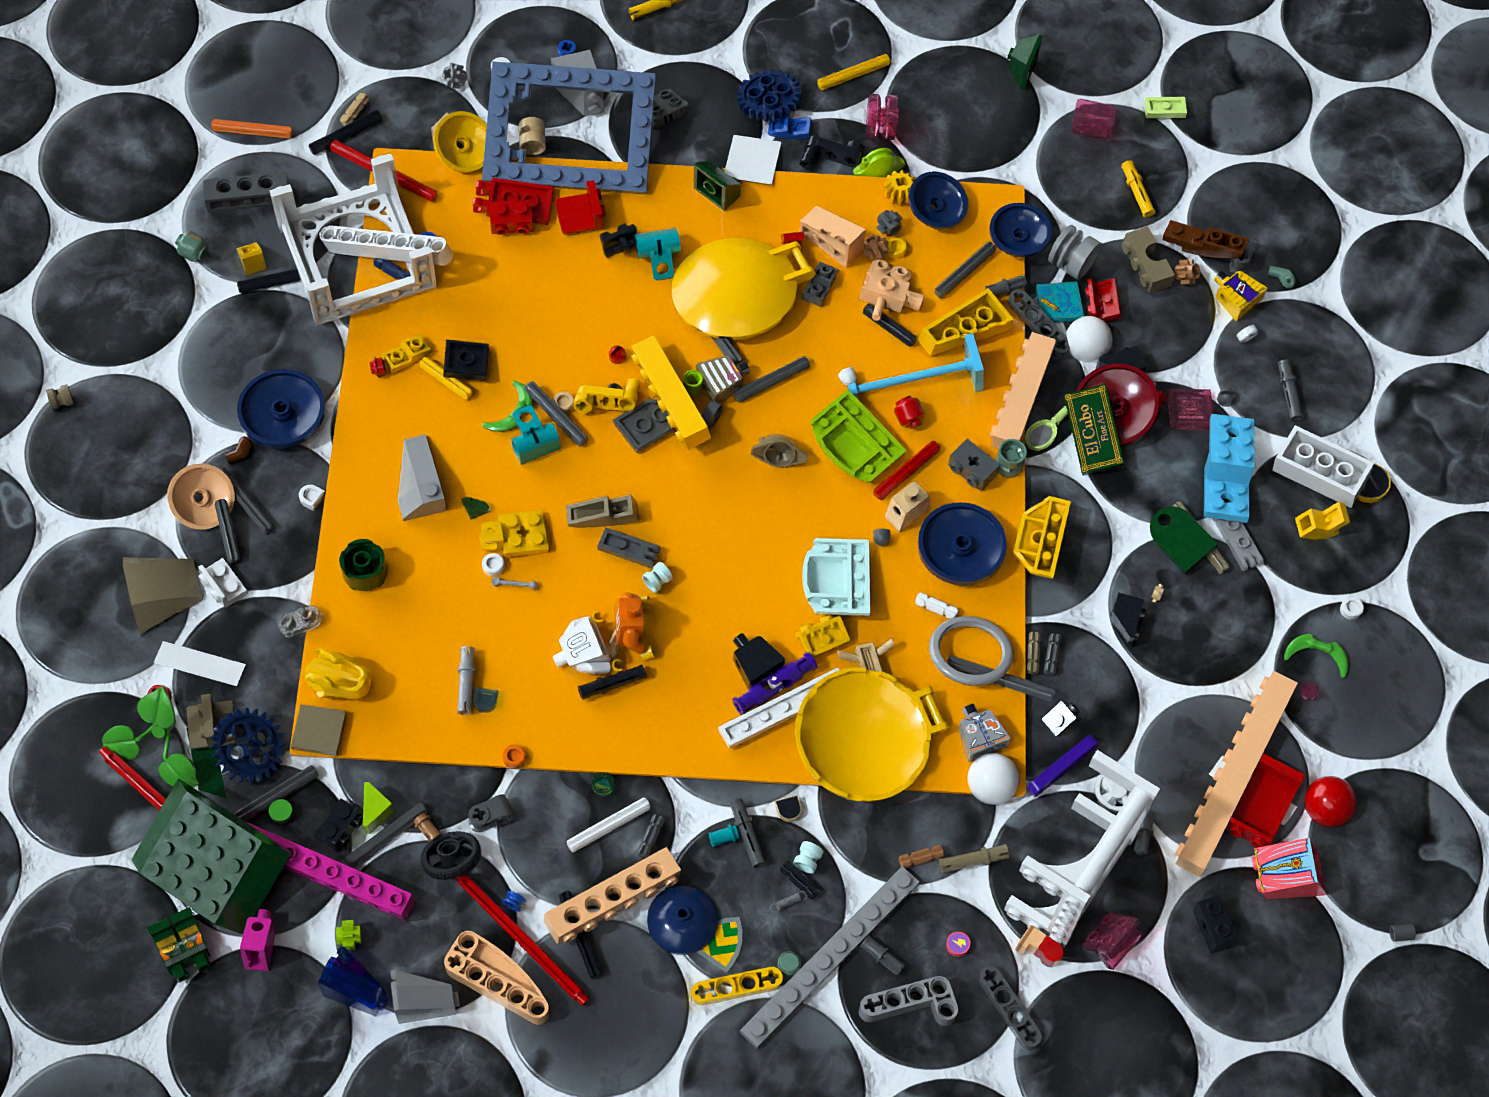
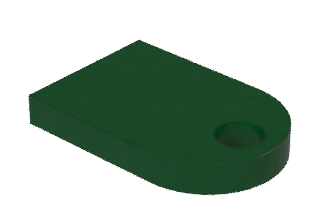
(1182, 539)

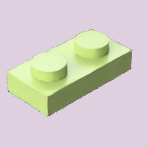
(1165, 107)

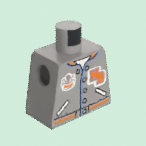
(981, 733)

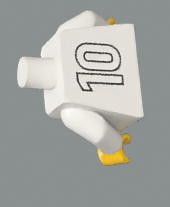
(585, 648)

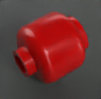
(909, 412)

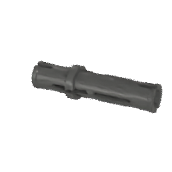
(1288, 382)
(738, 808)

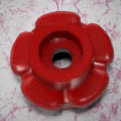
(378, 366)

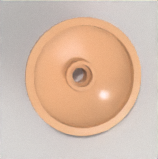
(203, 480)

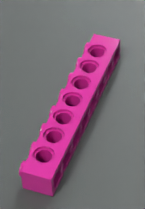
(345, 879)

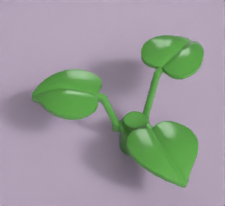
(154, 709)

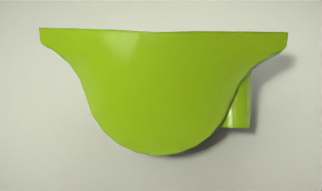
(879, 163)

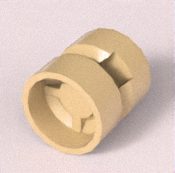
(532, 136)

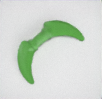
(509, 422)
(1333, 649)

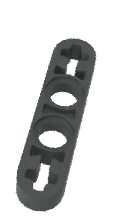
(1041, 320)
(1006, 1009)

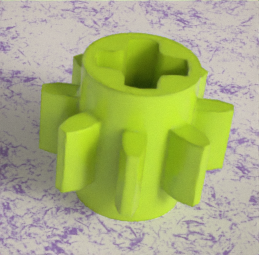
(348, 934)

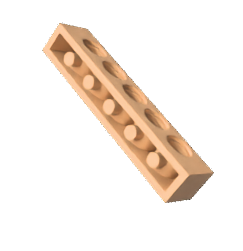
(659, 862)

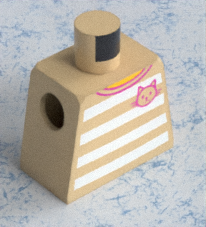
(911, 503)

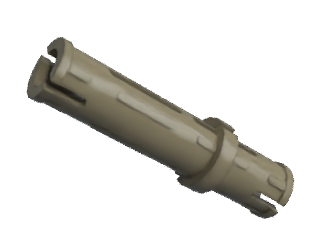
(983, 856)

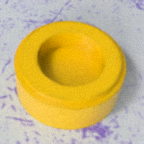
(897, 248)

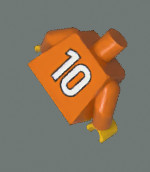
(630, 624)

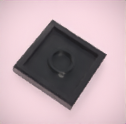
(466, 360)

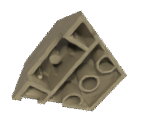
(160, 588)

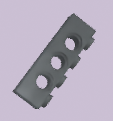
(256, 193)

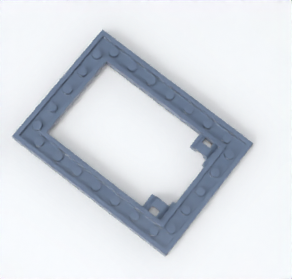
(504, 87)

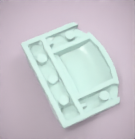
(838, 576)

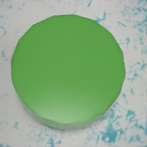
(280, 811)

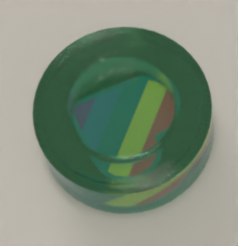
(603, 784)

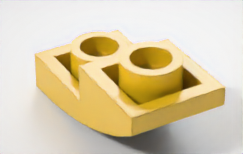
(407, 354)

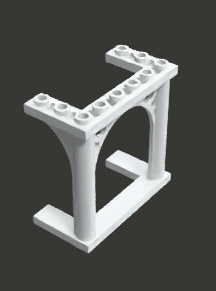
(385, 190)
(1081, 880)

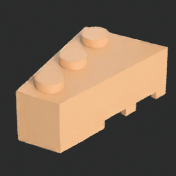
(833, 235)

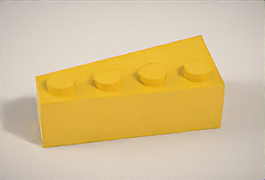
(978, 316)

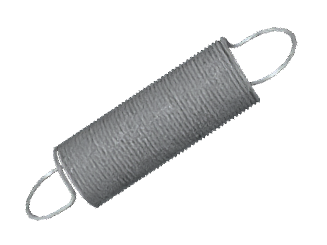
(788, 901)

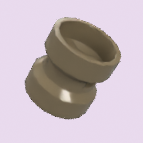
(59, 397)

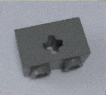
(973, 465)

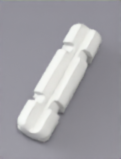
(936, 605)

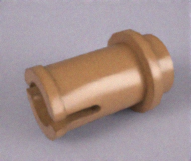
(426, 827)

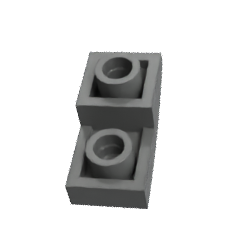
(820, 284)

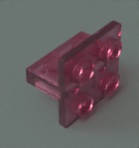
(1113, 938)

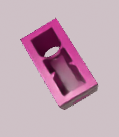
(258, 941)

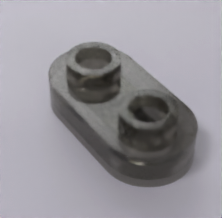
(298, 622)

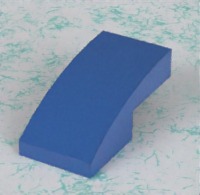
(790, 128)

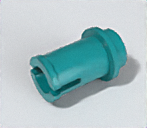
(723, 835)

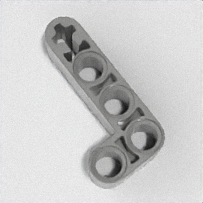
(907, 1004)

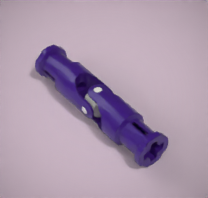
(778, 681)

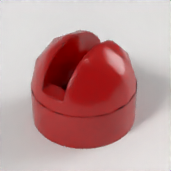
(620, 355)

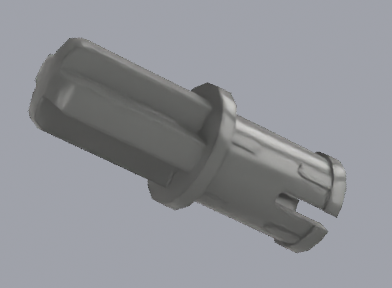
(1006, 286)
(1144, 834)
(882, 955)

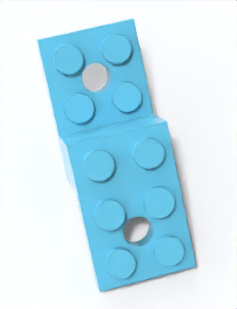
(1229, 468)

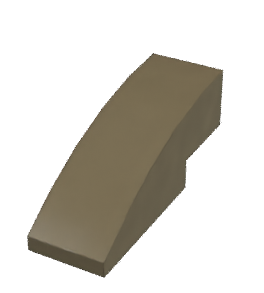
(603, 512)

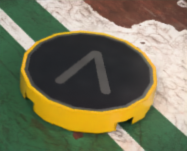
(1376, 485)

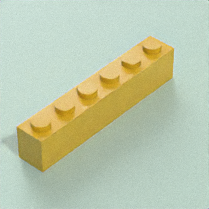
(670, 392)

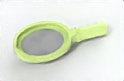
(1044, 431)

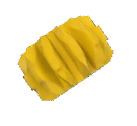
(898, 186)

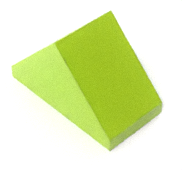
(375, 808)

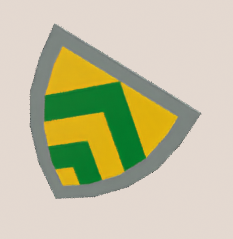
(725, 944)

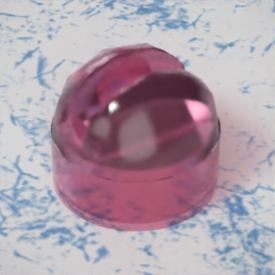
(1309, 690)

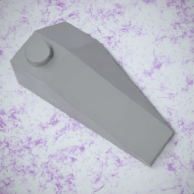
(419, 483)

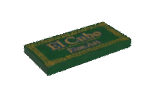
(1094, 429)

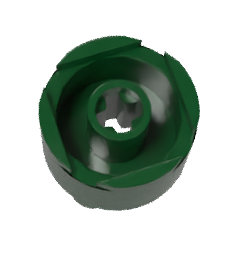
(363, 565)

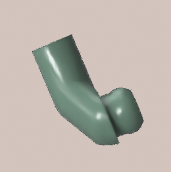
(1284, 275)

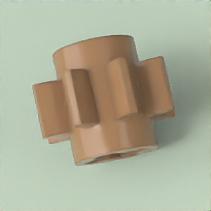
(875, 247)
(1187, 271)

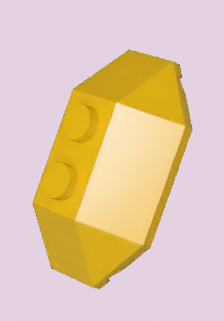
(1041, 536)

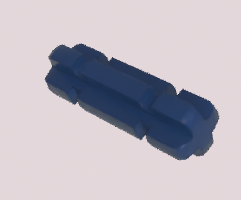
(391, 268)

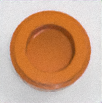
(514, 756)

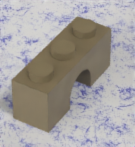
(1153, 274)

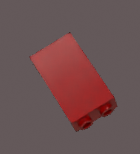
(1264, 802)

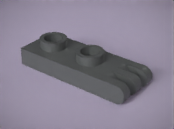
(628, 548)

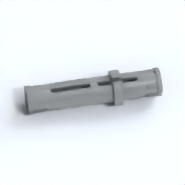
(466, 673)

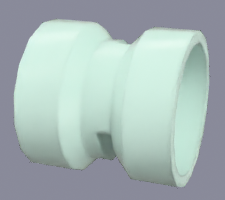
(657, 577)
(808, 857)

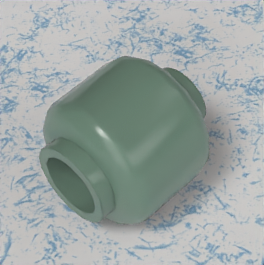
(191, 246)

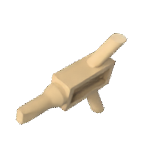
(866, 655)

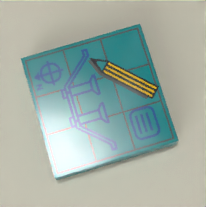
(1060, 301)

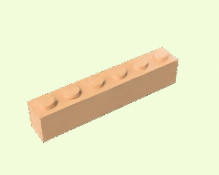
(1024, 389)

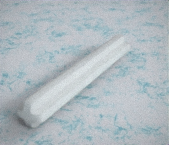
(608, 824)

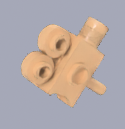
(889, 289)

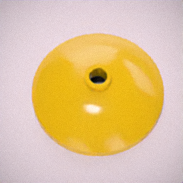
(464, 129)

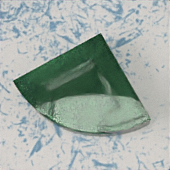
(475, 507)

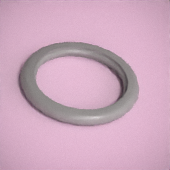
(967, 679)

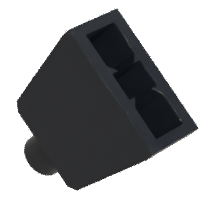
(756, 659)

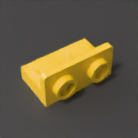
(823, 635)

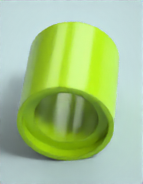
(696, 377)

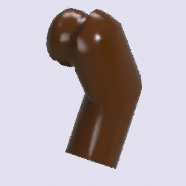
(242, 451)

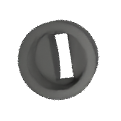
(1227, 398)
(881, 536)

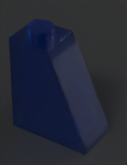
(351, 984)

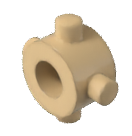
(1157, 593)

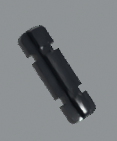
(799, 880)

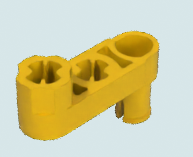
(619, 399)

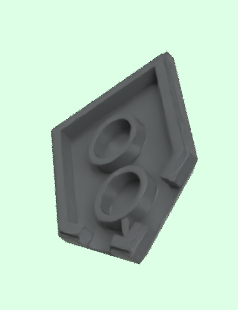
(643, 425)

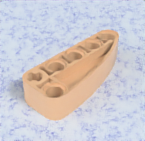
(495, 969)

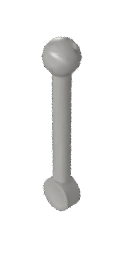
(496, 582)

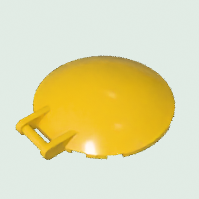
(738, 286)
(865, 733)

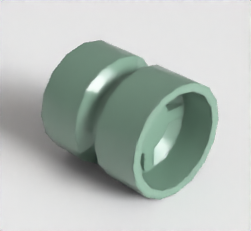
(1011, 458)

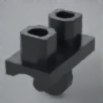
(619, 240)

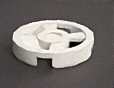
(1114, 793)

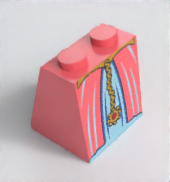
(1289, 870)

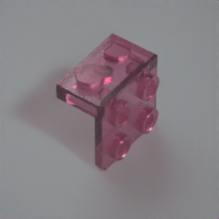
(1093, 119)

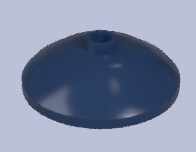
(942, 192)
(1020, 221)
(680, 934)

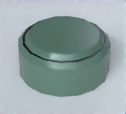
(789, 963)

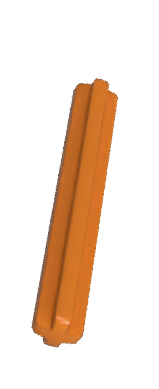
(251, 128)

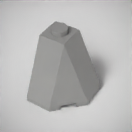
(421, 998)

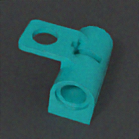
(659, 247)
(534, 438)

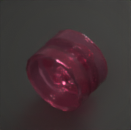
(882, 116)

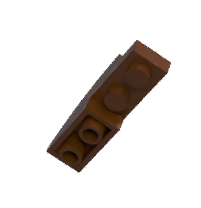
(1205, 243)

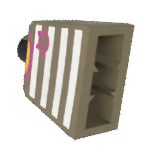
(722, 377)

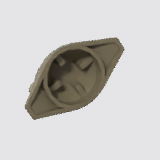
(779, 451)

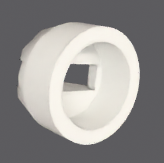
(847, 376)

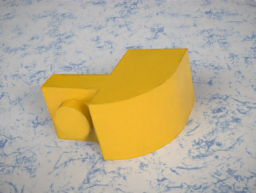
(1322, 524)

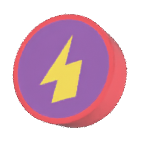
(958, 944)

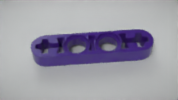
(1062, 765)

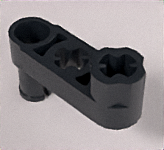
(846, 155)

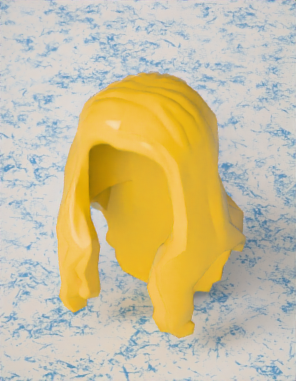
(337, 676)

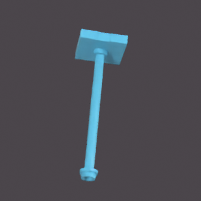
(971, 363)

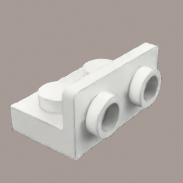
(223, 583)

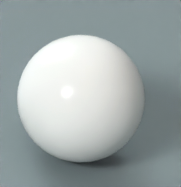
(1089, 339)
(993, 778)

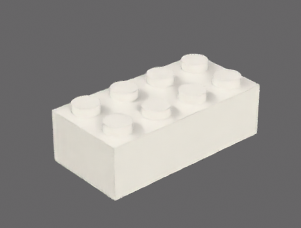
(1323, 466)

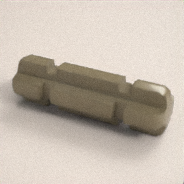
(1033, 653)

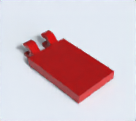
(513, 191)

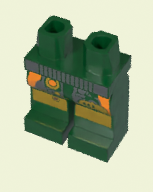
(181, 953)

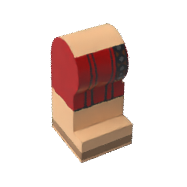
(1041, 946)

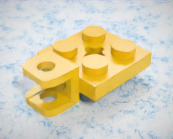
(505, 534)

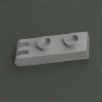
(1240, 543)

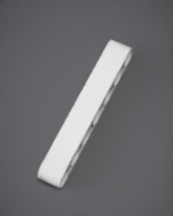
(383, 244)

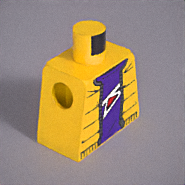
(1238, 293)

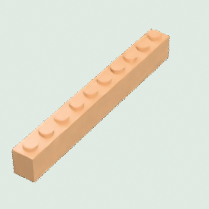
(1235, 775)

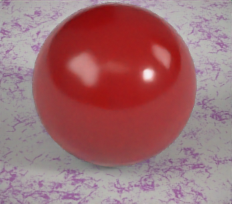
(1330, 801)

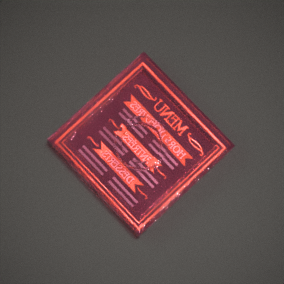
(1190, 409)

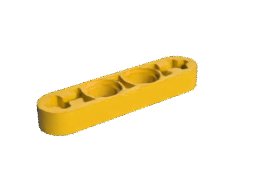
(738, 990)

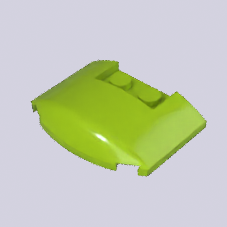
(855, 438)

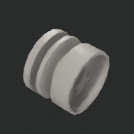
(1077, 254)

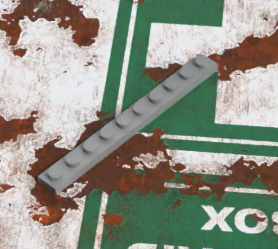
(829, 957)

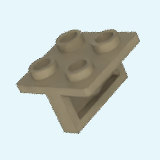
(203, 719)

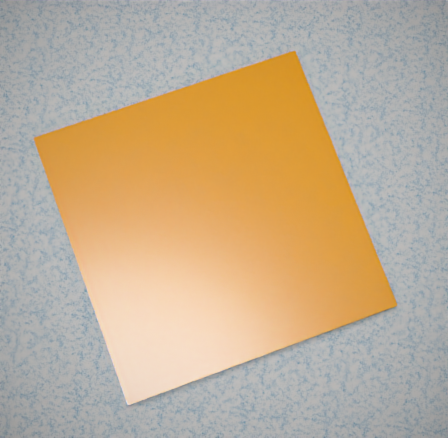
(721, 516)

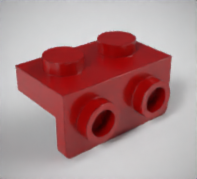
(511, 217)
(1104, 299)

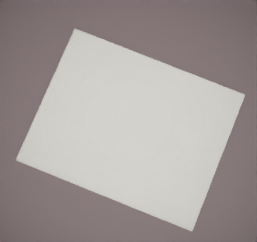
(752, 159)

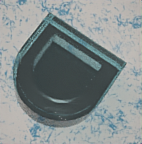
(485, 699)

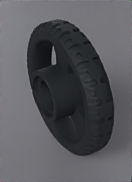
(450, 855)

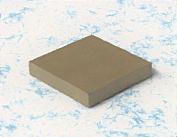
(318, 730)

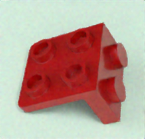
(581, 211)

